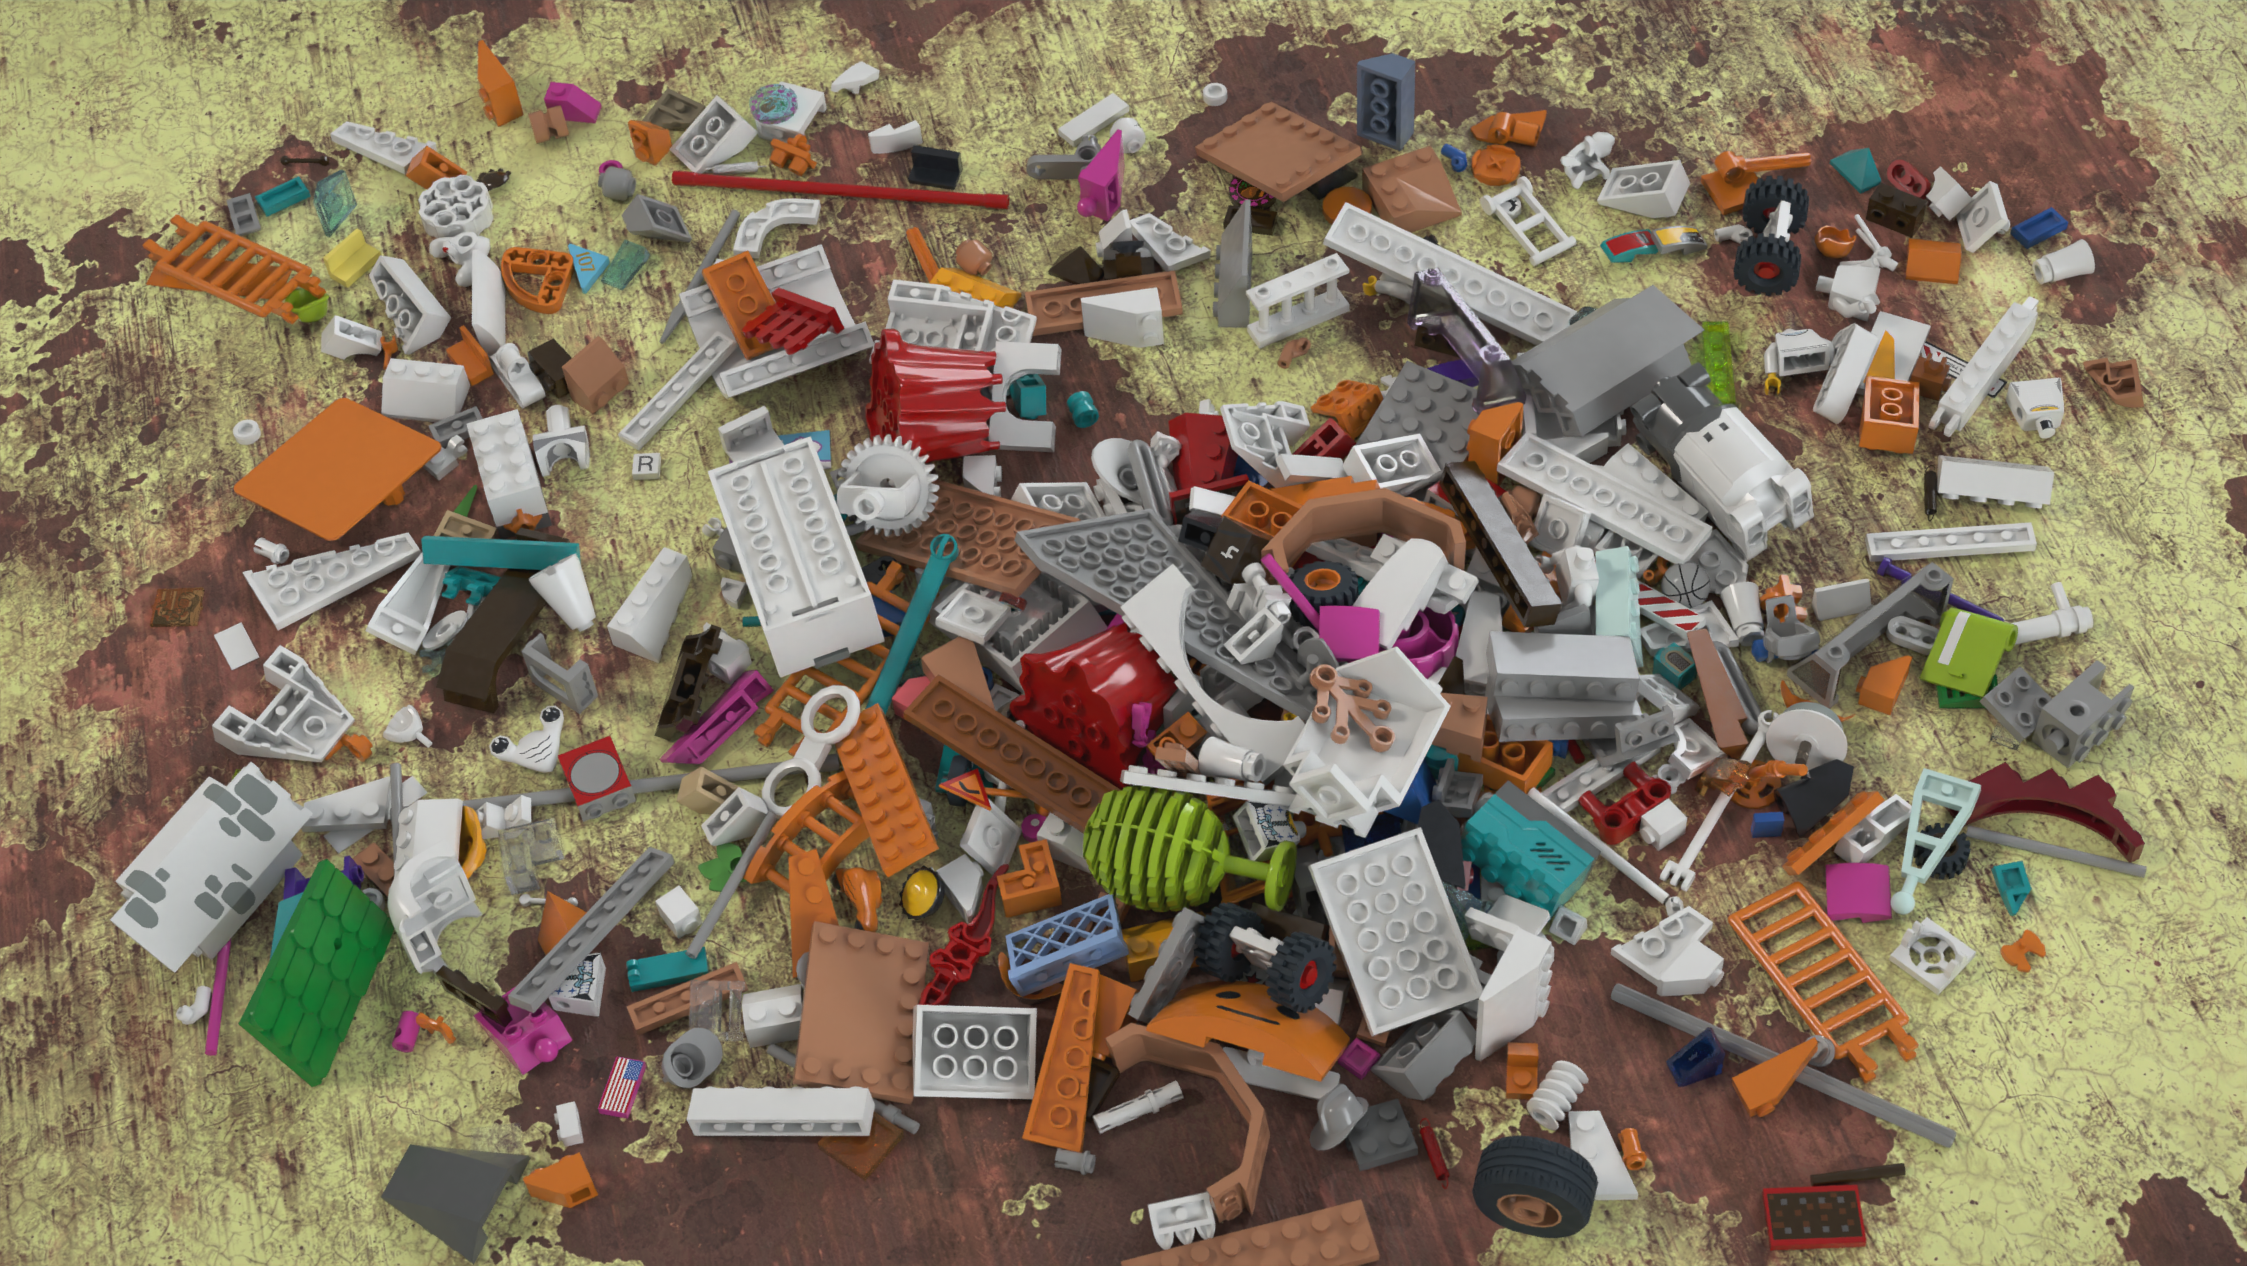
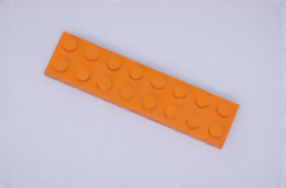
(885, 793)

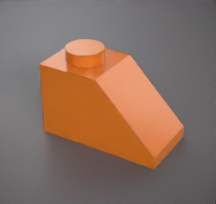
(430, 166)
(1883, 684)

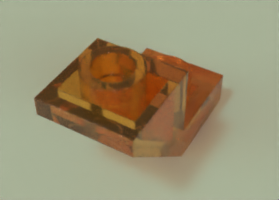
(1725, 776)

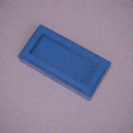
(2039, 228)

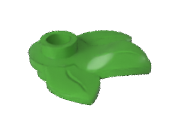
(721, 868)

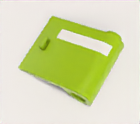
(1968, 647)

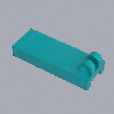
(665, 970)

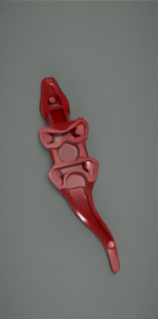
(964, 949)

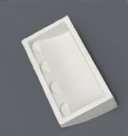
(488, 303)

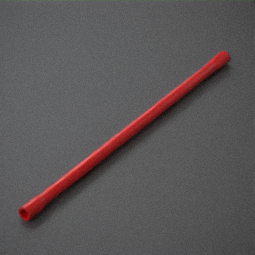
(988, 200)

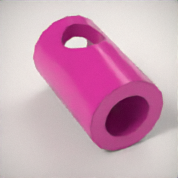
(406, 1032)

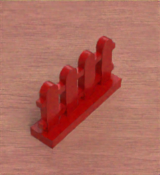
(792, 322)

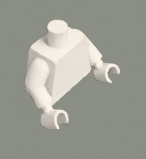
(1855, 286)
(1575, 575)

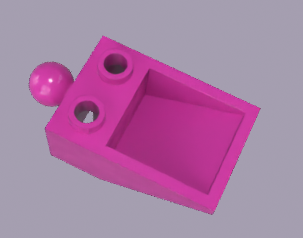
(1103, 181)
(529, 1036)

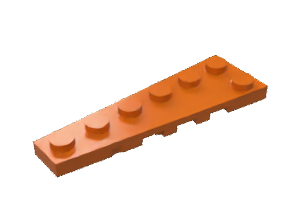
(1063, 1083)

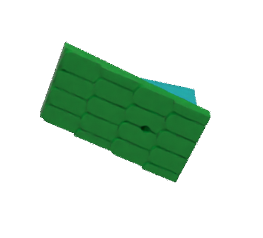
(317, 972)

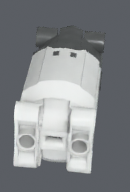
(1722, 460)

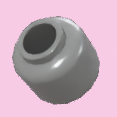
(617, 183)

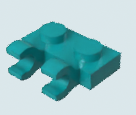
(468, 579)

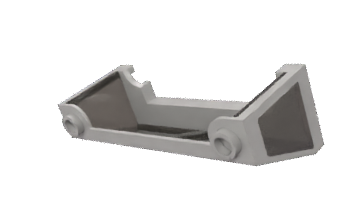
(1916, 597)

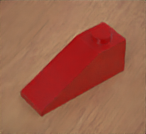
(1327, 441)

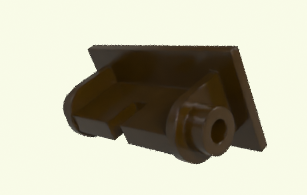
(1433, 342)

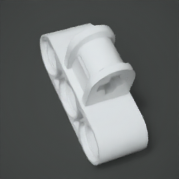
(517, 375)

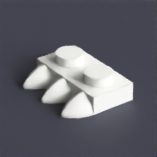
(1181, 1217)

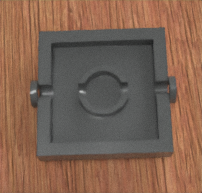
(1381, 1136)

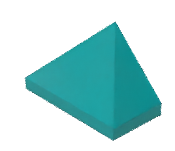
(1858, 169)

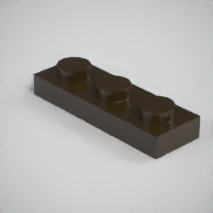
(474, 995)

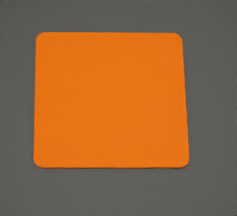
(337, 468)

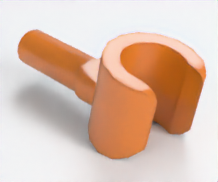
(388, 349)

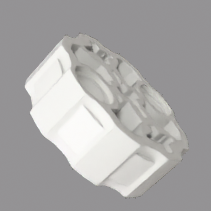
(455, 207)

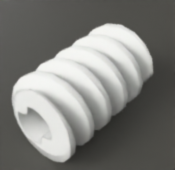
(1556, 1093)

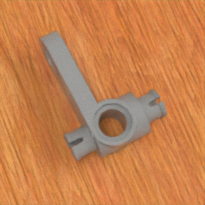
(1064, 165)

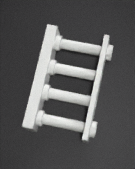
(1305, 314)

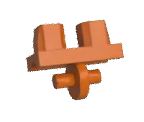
(795, 150)
(1782, 589)

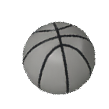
(1686, 584)

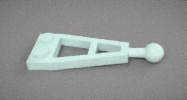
(1946, 792)

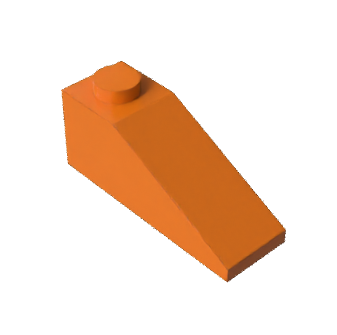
(1768, 1082)

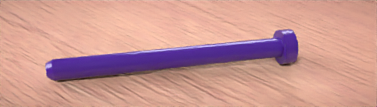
(1887, 568)

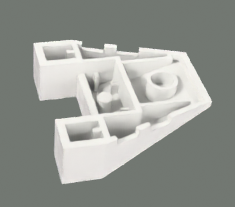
(1263, 433)
(296, 725)

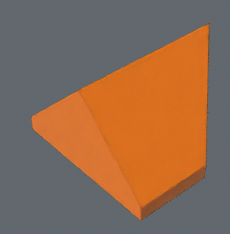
(557, 921)

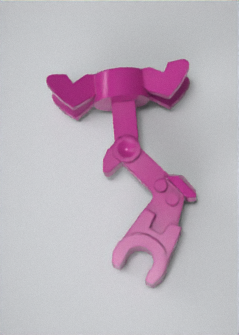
(1140, 722)

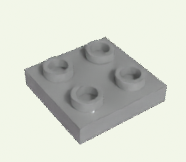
(2017, 703)

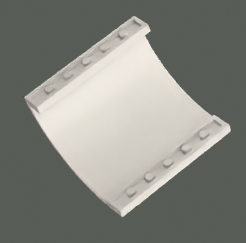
(803, 274)

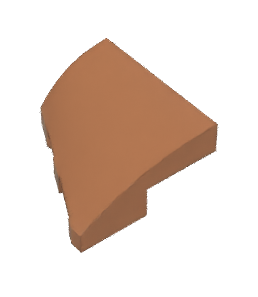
(2118, 380)

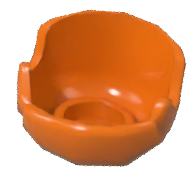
(1834, 242)

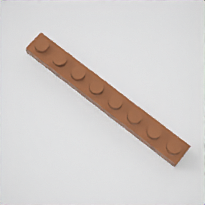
(1177, 759)

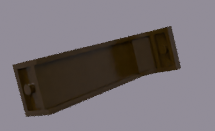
(491, 634)

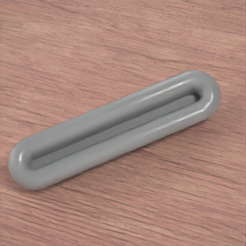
(1149, 480)
(1741, 687)

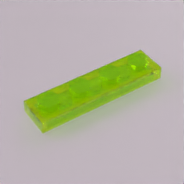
(1719, 360)

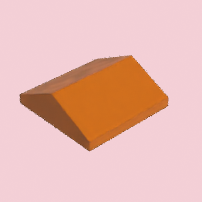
(1933, 261)

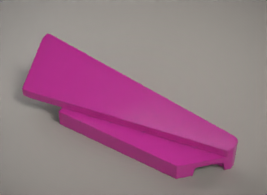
(720, 720)

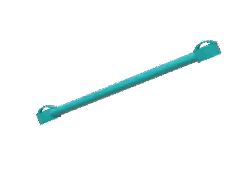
(913, 622)

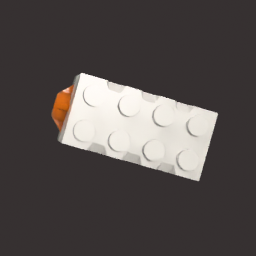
(509, 474)

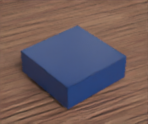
(1767, 824)

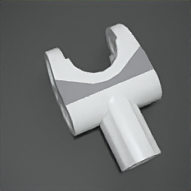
(561, 441)

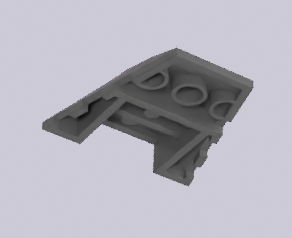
(452, 1191)

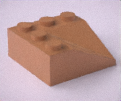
(1411, 190)

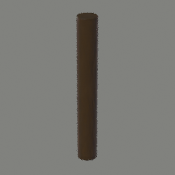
(1860, 1174)

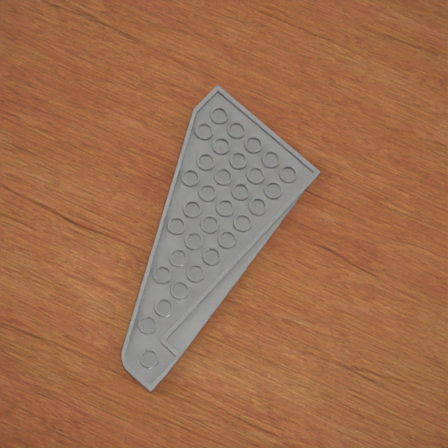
(1123, 553)

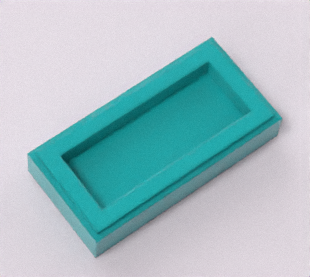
(282, 196)

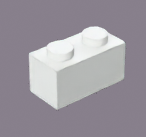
(569, 1123)

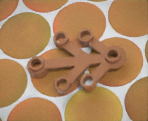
(1328, 682)

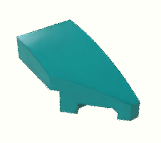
(2012, 885)

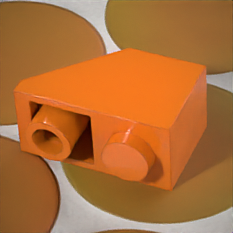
(649, 141)
(1183, 731)
(562, 1182)

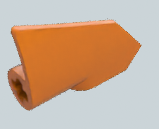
(1505, 127)

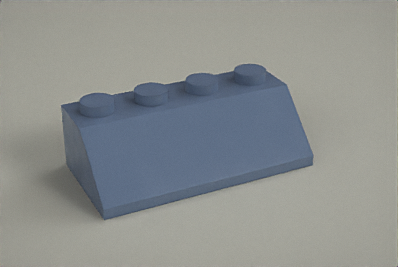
(1386, 100)

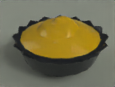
(921, 893)

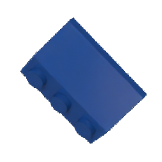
(1417, 796)

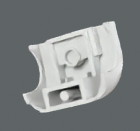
(425, 899)

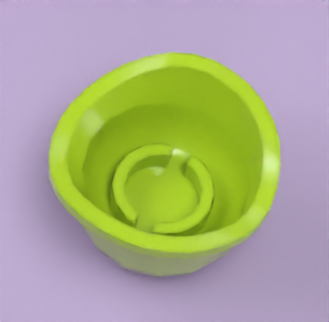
(308, 306)

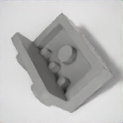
(1457, 790)

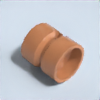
(548, 124)

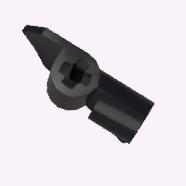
(1815, 794)
(1444, 842)

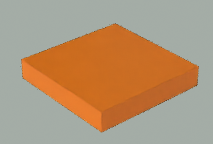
(1726, 196)

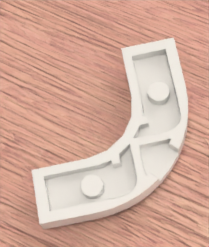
(778, 212)

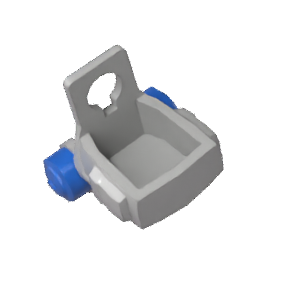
(1784, 639)

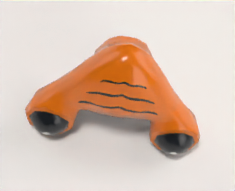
(864, 891)

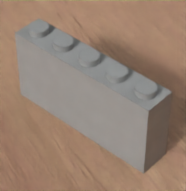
(1562, 666)
(1556, 717)

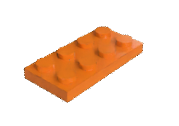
(740, 297)

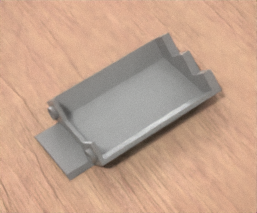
(1607, 360)

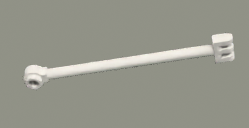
(1681, 869)

